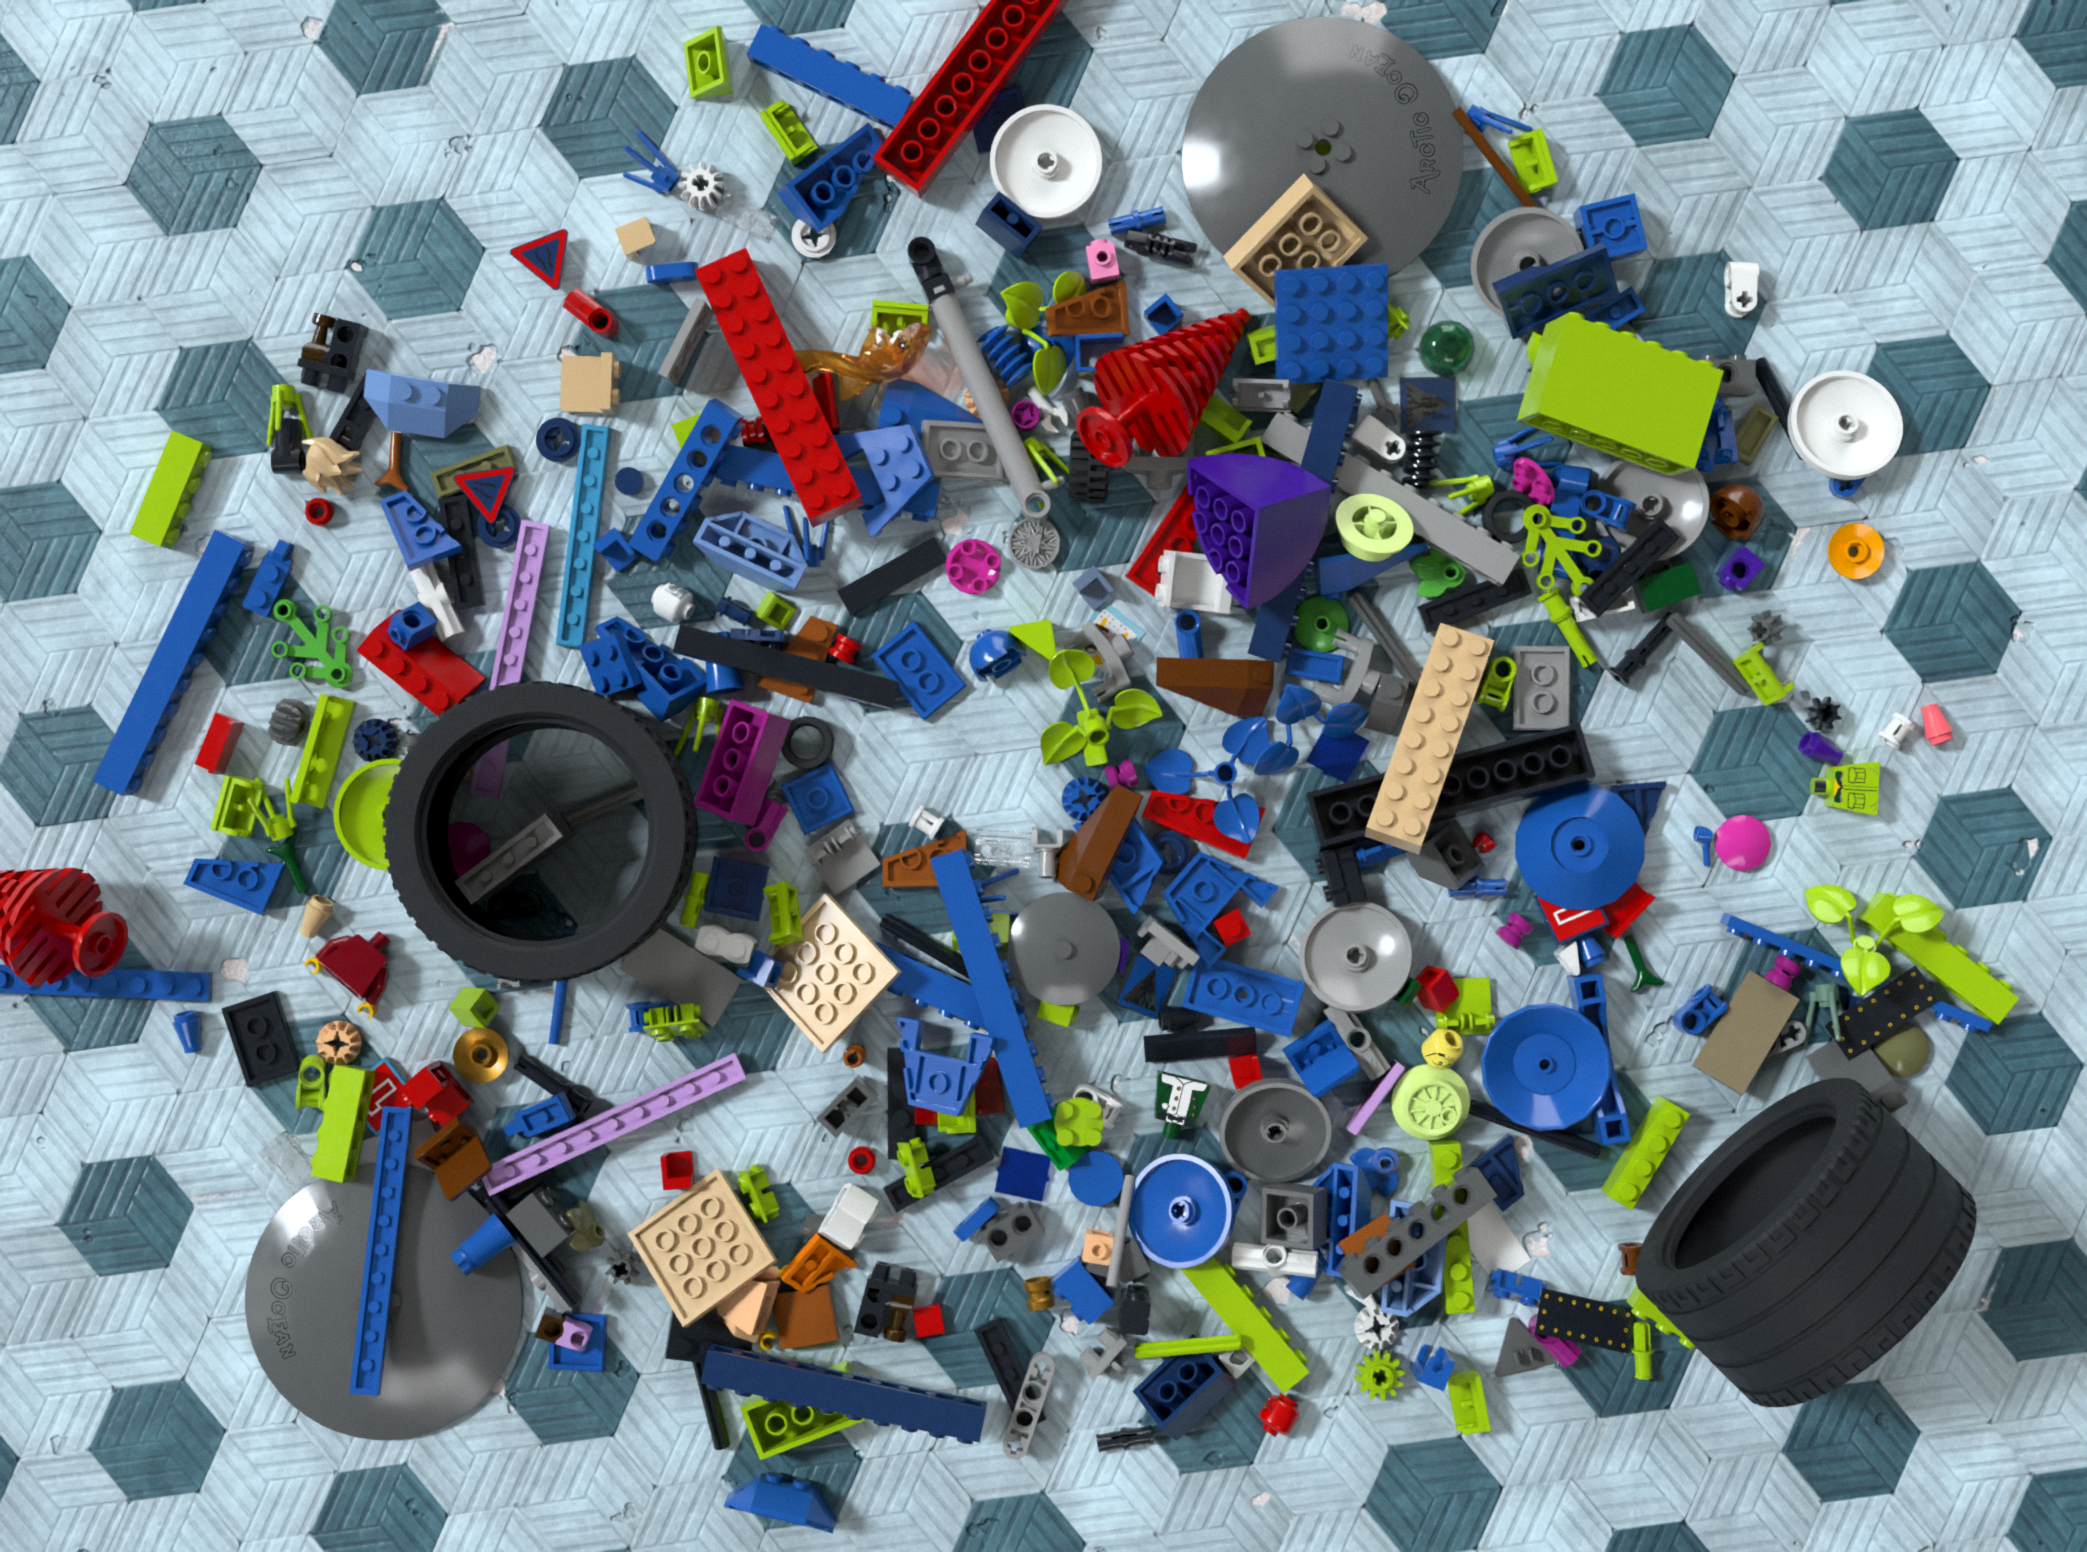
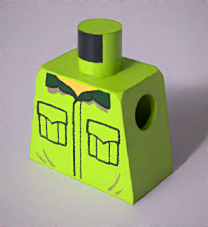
(1850, 787)

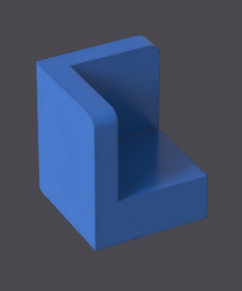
(1163, 315)
(616, 549)
(763, 970)

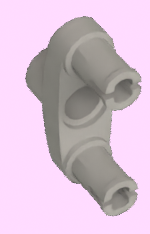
(1161, 469)
(1113, 652)
(1359, 676)

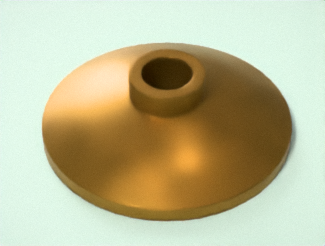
(467, 1057)

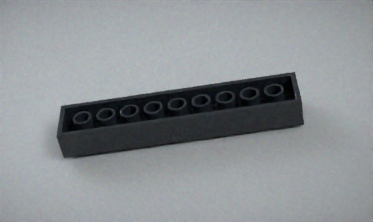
(1473, 784)

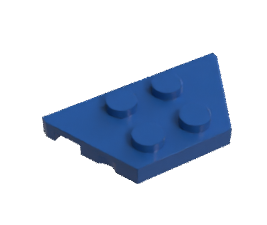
(1135, 867)

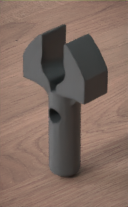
(1382, 403)

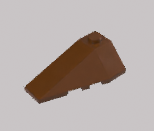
(1224, 684)
(1093, 850)

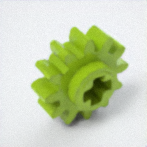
(1383, 1384)

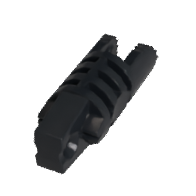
(1160, 247)

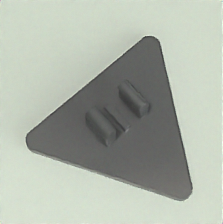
(1520, 1351)

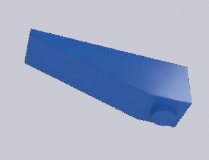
(827, 186)
(911, 402)
(1346, 571)
(667, 681)

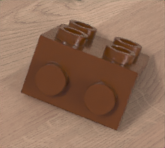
(455, 1157)

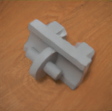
(1113, 1345)

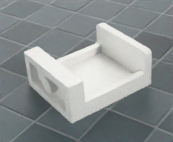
(1191, 583)

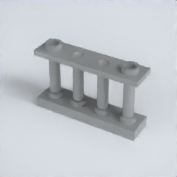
(515, 857)

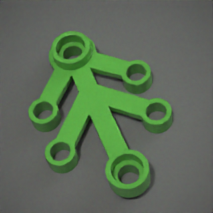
(316, 646)

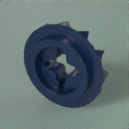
(552, 428)
(503, 538)
(387, 737)
(1176, 842)

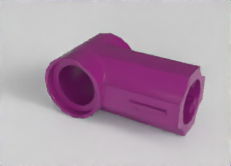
(767, 822)
(1562, 1350)

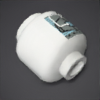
(673, 602)

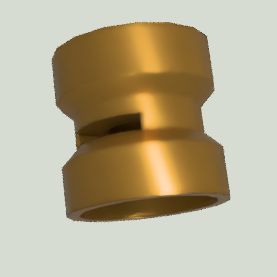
(1039, 1294)

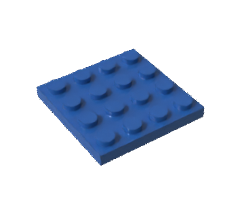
(1331, 323)

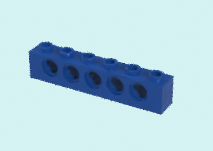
(646, 537)

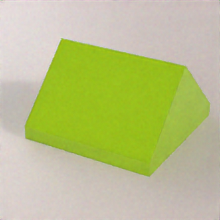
(708, 64)
(1037, 637)

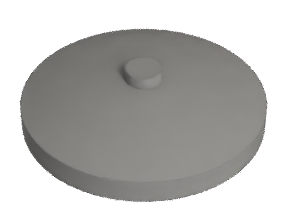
(1517, 242)
(1677, 499)
(1356, 957)

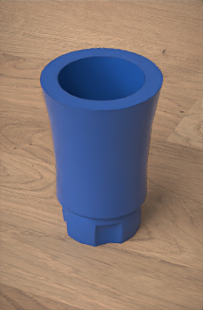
(721, 678)
(483, 1245)

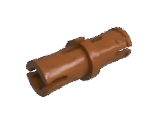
(848, 1057)

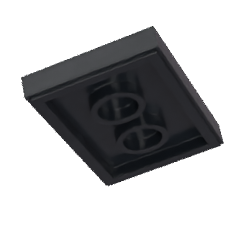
(262, 1038)

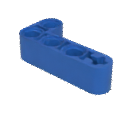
(1569, 485)

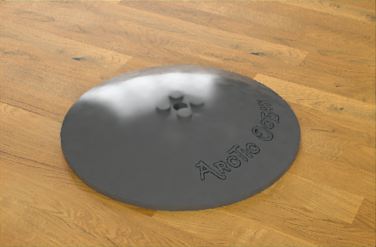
(1333, 83)
(445, 1328)

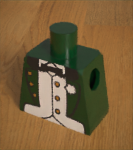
(1178, 1101)

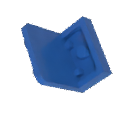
(1321, 1059)

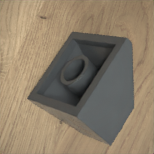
(1446, 857)

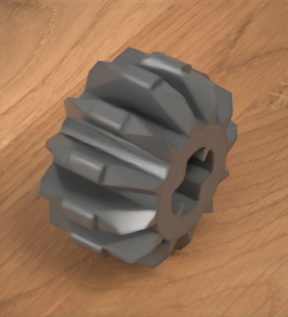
(289, 722)

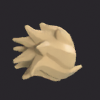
(330, 465)

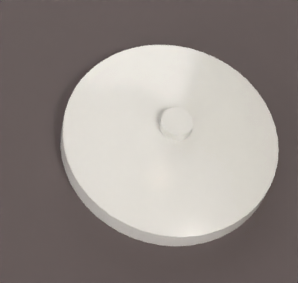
(1046, 161)
(1845, 425)

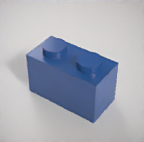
(1082, 1290)

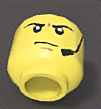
(1442, 1048)

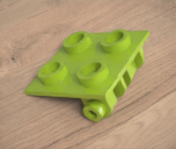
(1470, 1010)
(665, 1032)

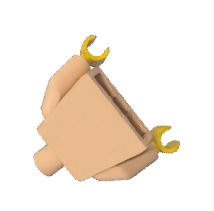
(750, 1308)

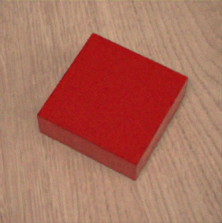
(928, 1320)

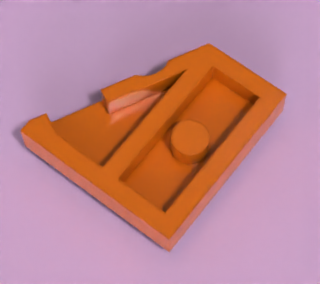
(816, 1264)

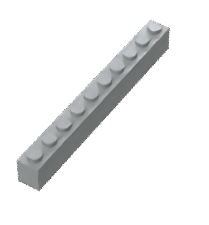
(1431, 524)

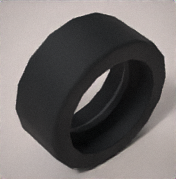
(1488, 511)
(825, 753)

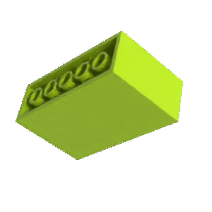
(1620, 394)

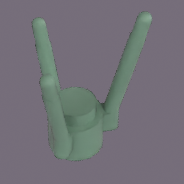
(1827, 996)

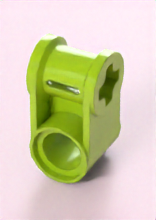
(1496, 685)
(311, 1088)

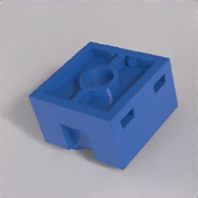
(1615, 224)

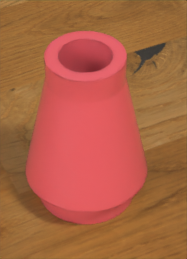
(1935, 725)

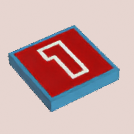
(385, 1092)

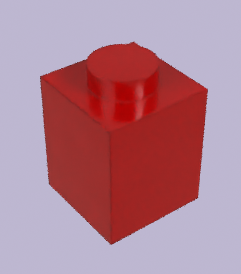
(1231, 926)

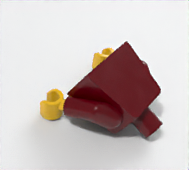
(356, 966)

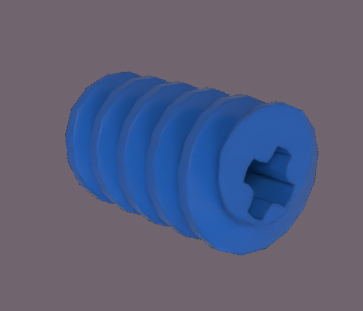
(1006, 355)

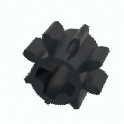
(1817, 719)

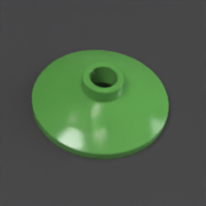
(1307, 631)

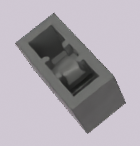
(847, 1106)

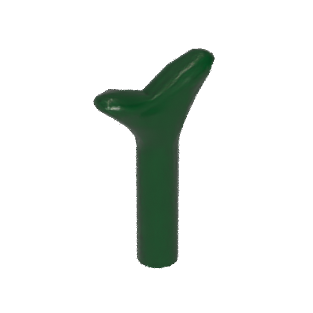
(286, 852)
(1643, 976)

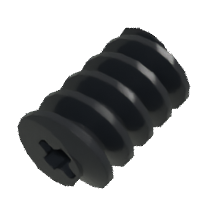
(1421, 458)

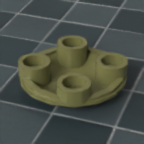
(1902, 1050)

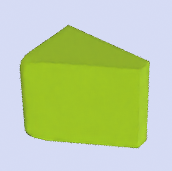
(775, 611)

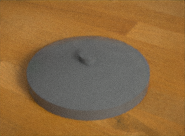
(1063, 948)
(1274, 1130)

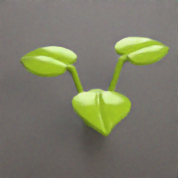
(1023, 312)
(1130, 711)
(1861, 963)

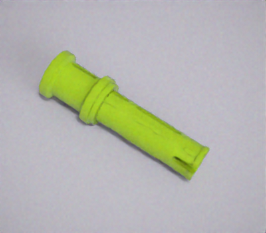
(1561, 614)

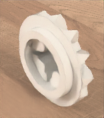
(806, 246)
(1369, 1338)

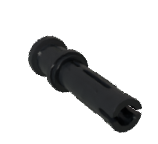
(1636, 660)
(553, 1085)

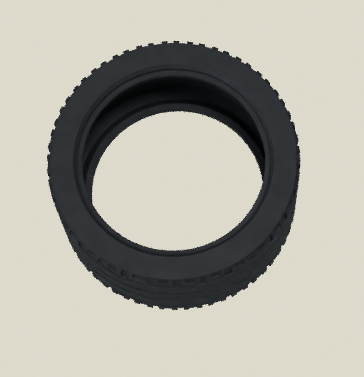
(420, 820)
(1807, 1244)

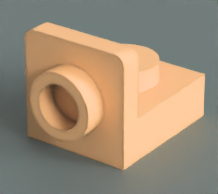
(1098, 1246)

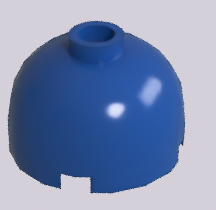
(995, 654)

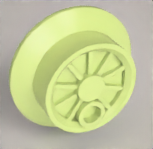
(1373, 526)
(1430, 1102)

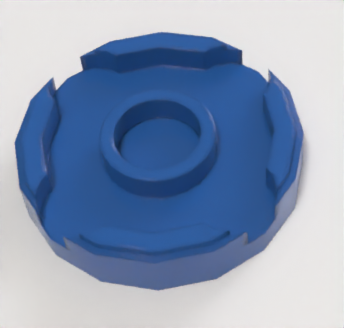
(1096, 1178)

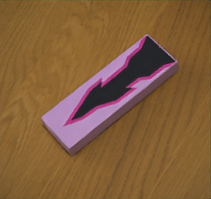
(1374, 1098)

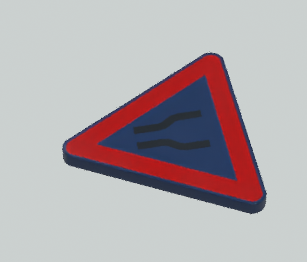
(544, 257)
(486, 489)

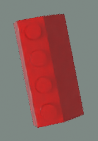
(425, 671)

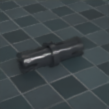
(1125, 1438)

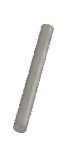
(1120, 1231)

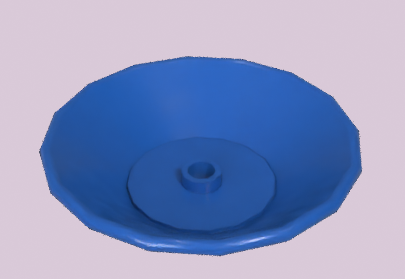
(1584, 877)
(1551, 1095)

